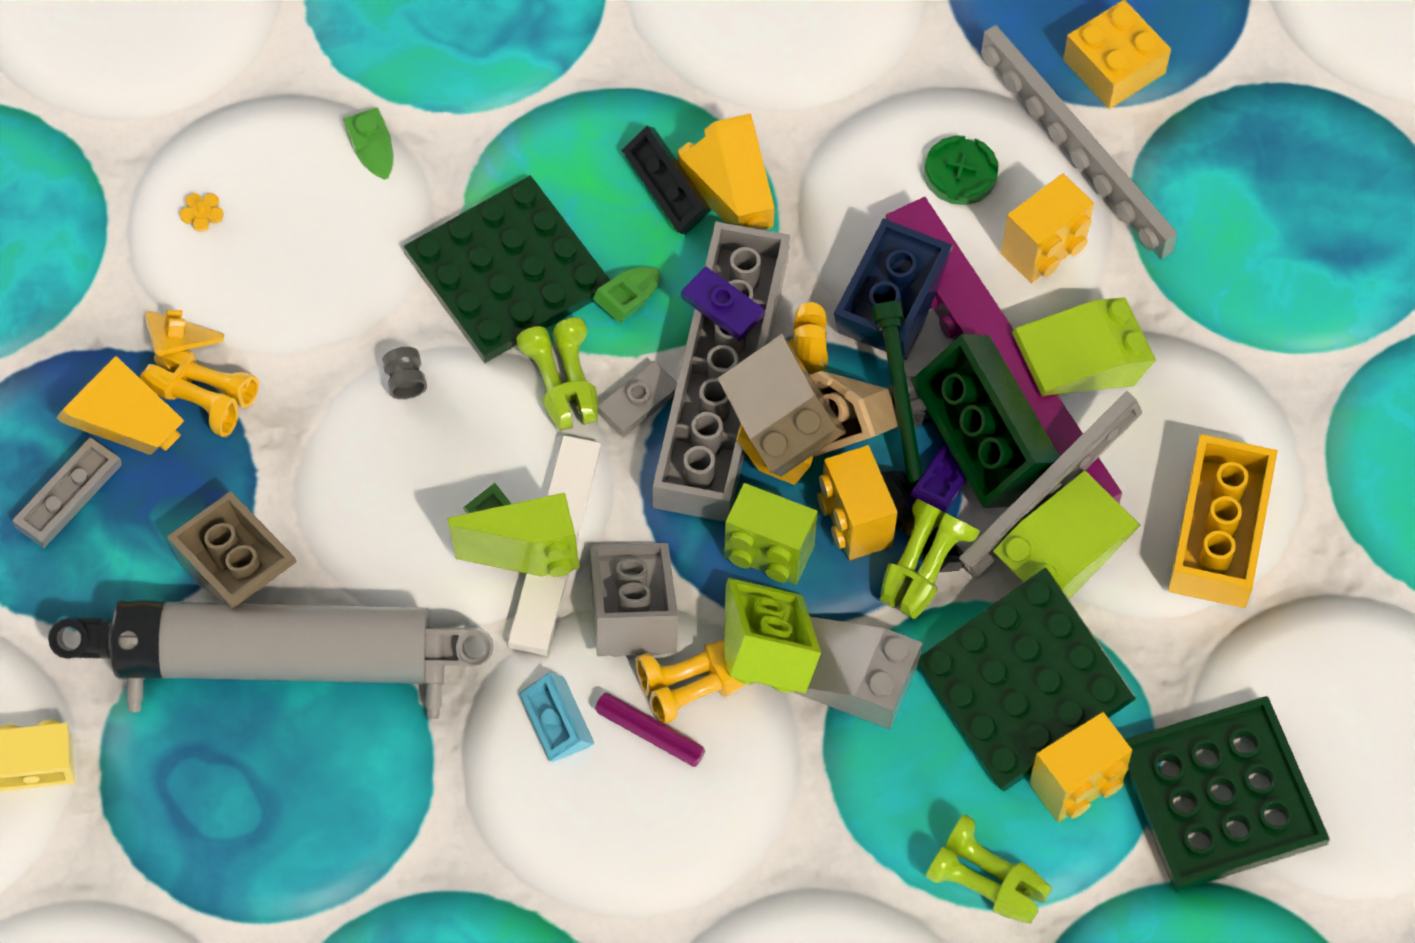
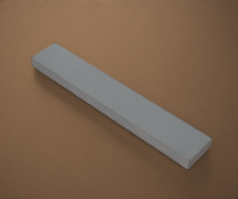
(1059, 474)

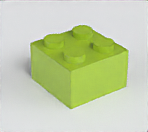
(770, 534)

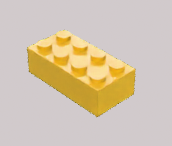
(1223, 521)

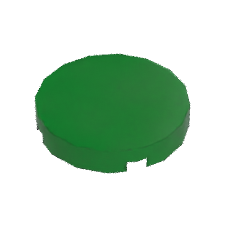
(961, 170)

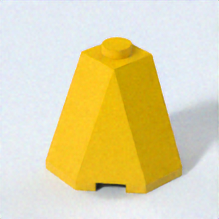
(731, 172)
(123, 411)

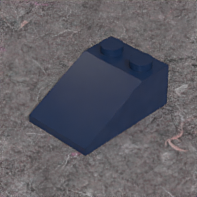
(894, 268)

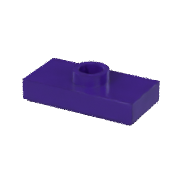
(722, 303)
(940, 481)

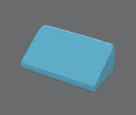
(556, 717)

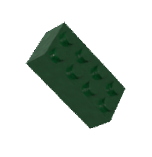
(985, 420)

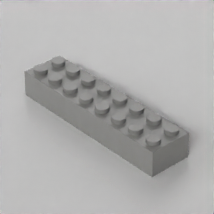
(700, 447)

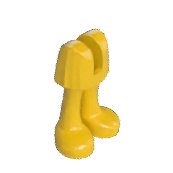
(810, 337)
(173, 380)
(667, 702)

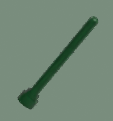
(889, 317)

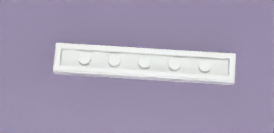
(543, 595)

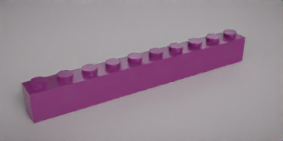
(969, 308)

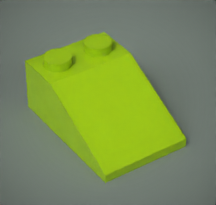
(1085, 348)
(1069, 535)
(519, 537)
(768, 637)

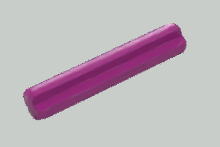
(650, 729)

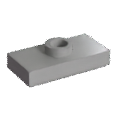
(638, 399)

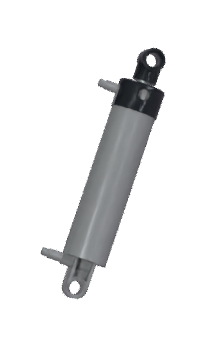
(271, 644)

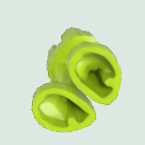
(567, 337)
(919, 588)
(1019, 885)

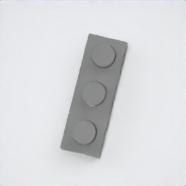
(67, 492)

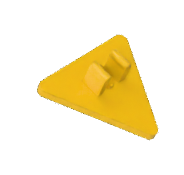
(173, 334)

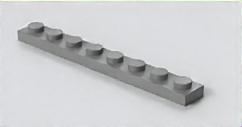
(1083, 148)

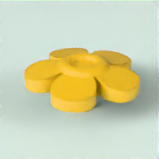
(201, 212)

